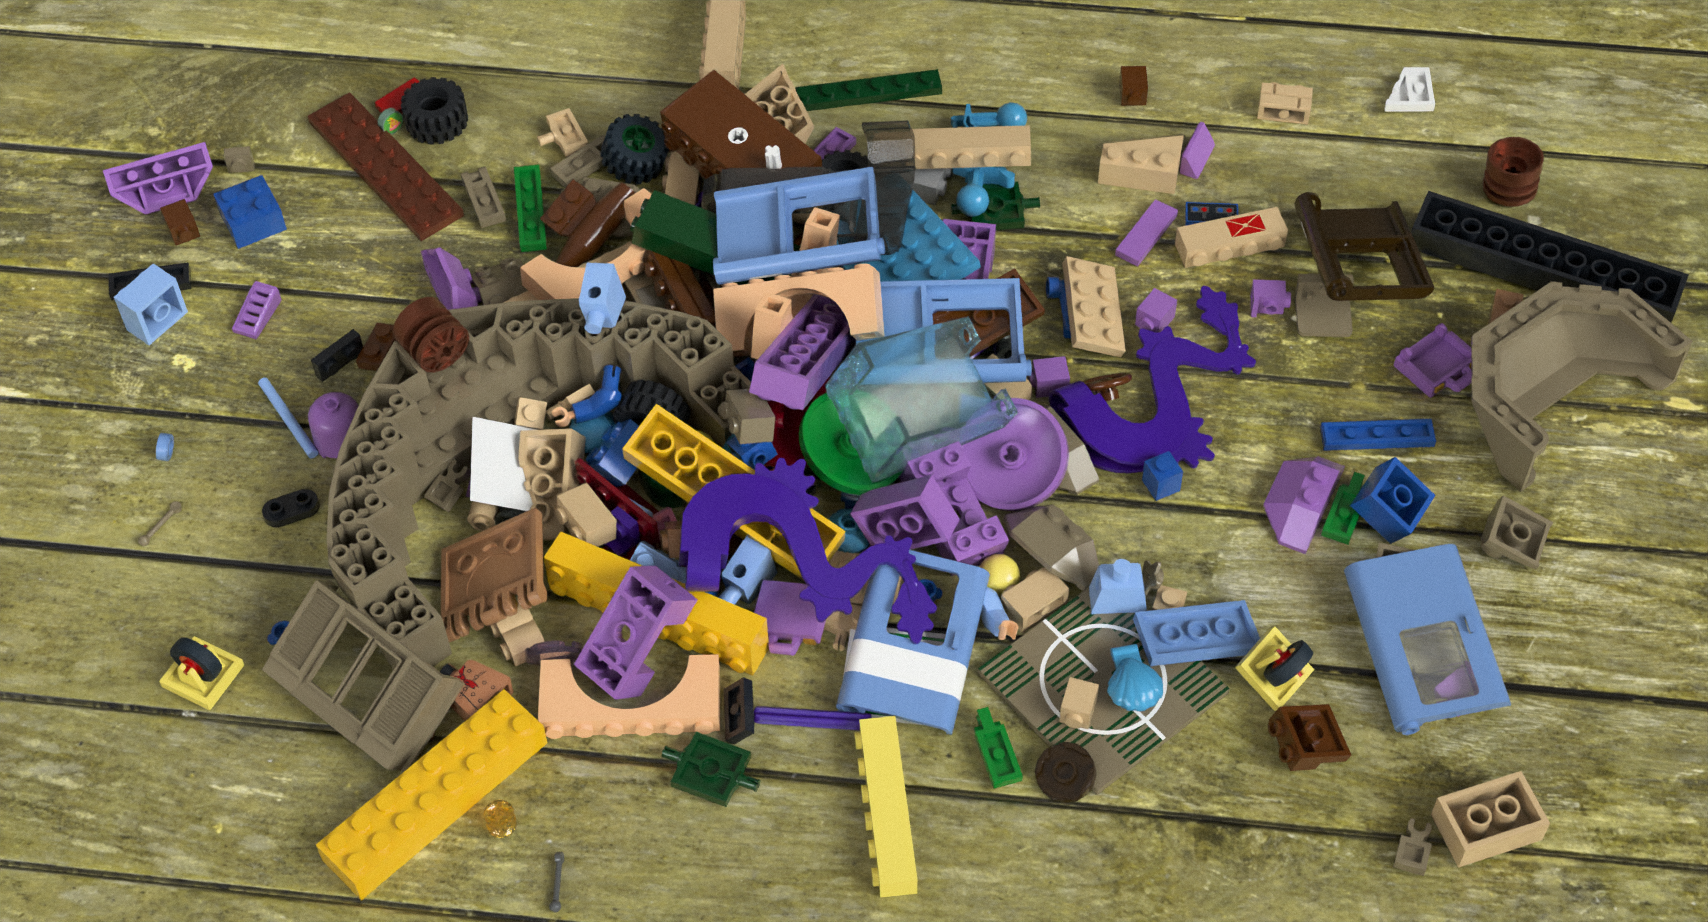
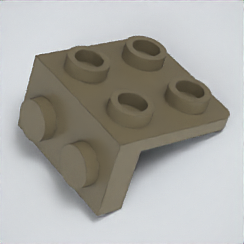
(499, 282)
(1317, 313)

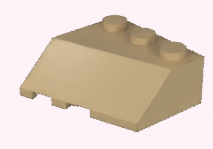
(780, 100)
(1142, 163)

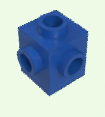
(753, 452)

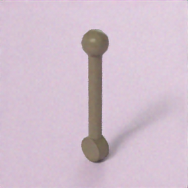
(175, 507)

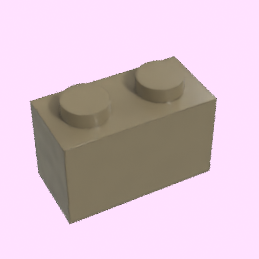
(748, 417)

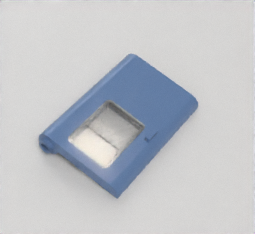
(1419, 639)

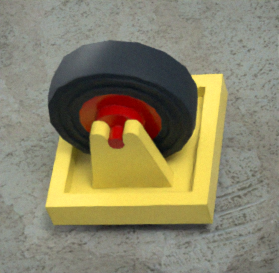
(1276, 667)
(200, 671)

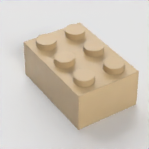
(1490, 819)

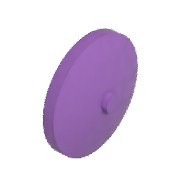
(1019, 462)

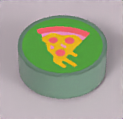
(390, 120)

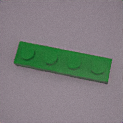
(530, 208)

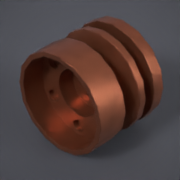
(1513, 171)
(430, 334)

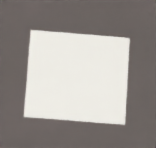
(496, 466)

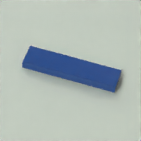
(1377, 434)

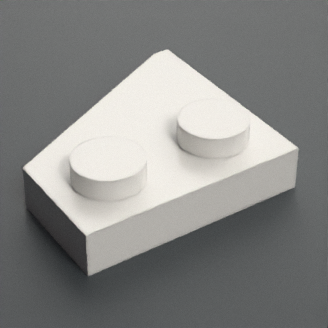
(1412, 91)

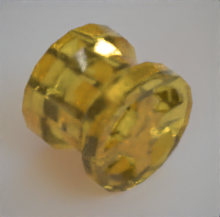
(495, 813)

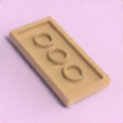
(1093, 307)

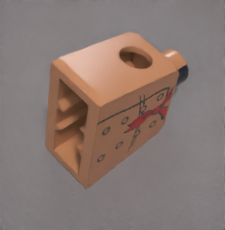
(480, 686)

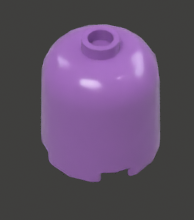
(330, 420)

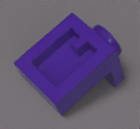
(626, 533)

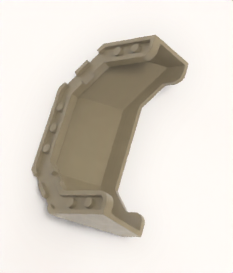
(1553, 347)

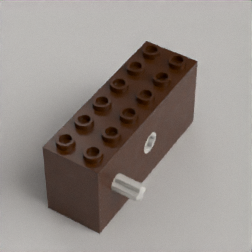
(724, 129)

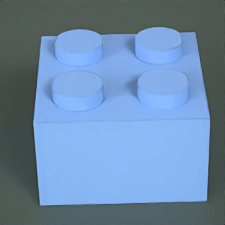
(150, 304)

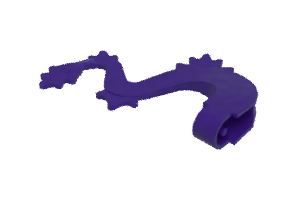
(1125, 445)
(782, 501)

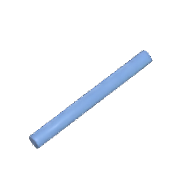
(288, 418)

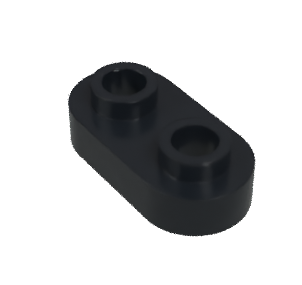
(291, 508)

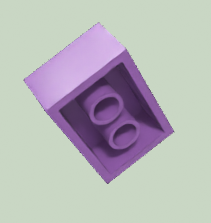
(906, 510)

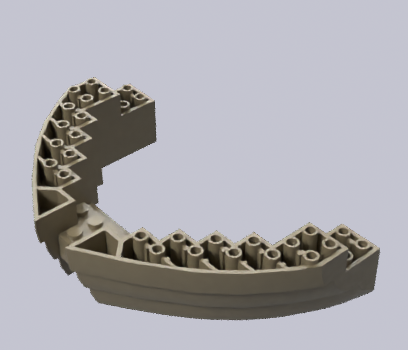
(422, 421)

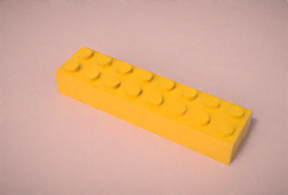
(688, 461)
(711, 628)
(432, 794)

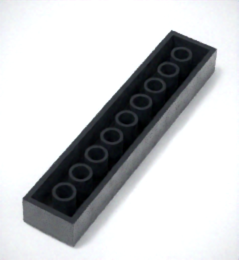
(1536, 254)

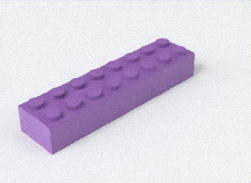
(803, 354)

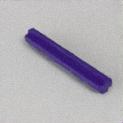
(808, 717)

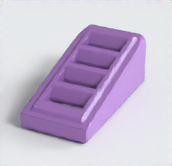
(259, 294)

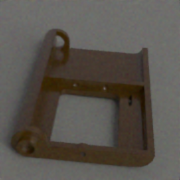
(1363, 232)

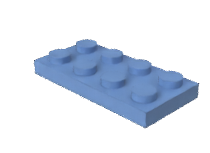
(1196, 632)

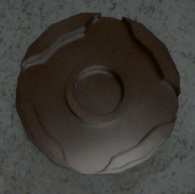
(1065, 772)

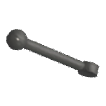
(555, 905)

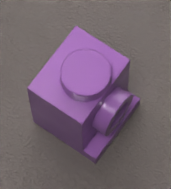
(1269, 297)

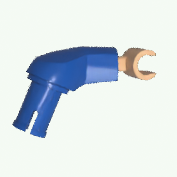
(598, 404)

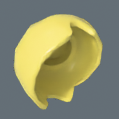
(1002, 572)

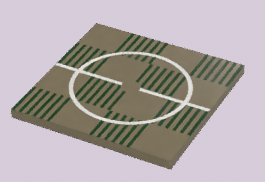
(1077, 644)

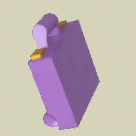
(1437, 362)
(788, 616)

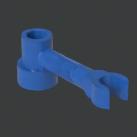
(1056, 289)

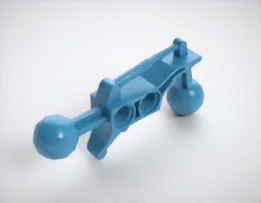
(973, 198)

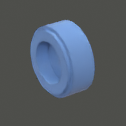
(164, 447)

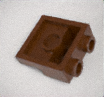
(1308, 736)

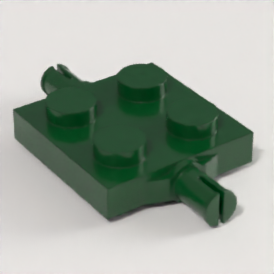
(1005, 207)
(710, 769)

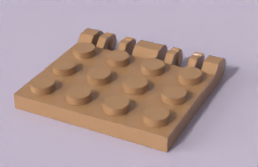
(487, 572)

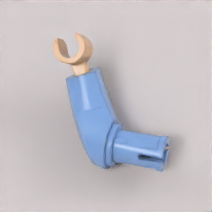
(995, 617)

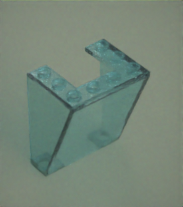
(914, 396)

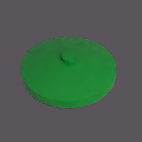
(830, 451)

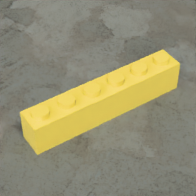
(888, 807)

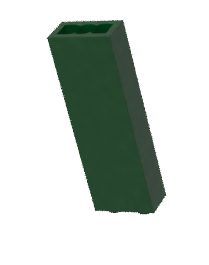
(679, 232)

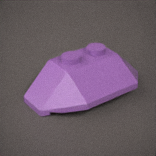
(161, 178)
(450, 279)
(1300, 499)

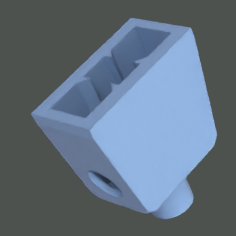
(601, 297)
(747, 571)
(1117, 588)

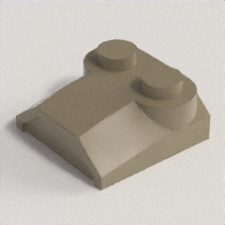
(1515, 533)

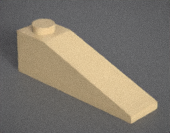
(549, 471)

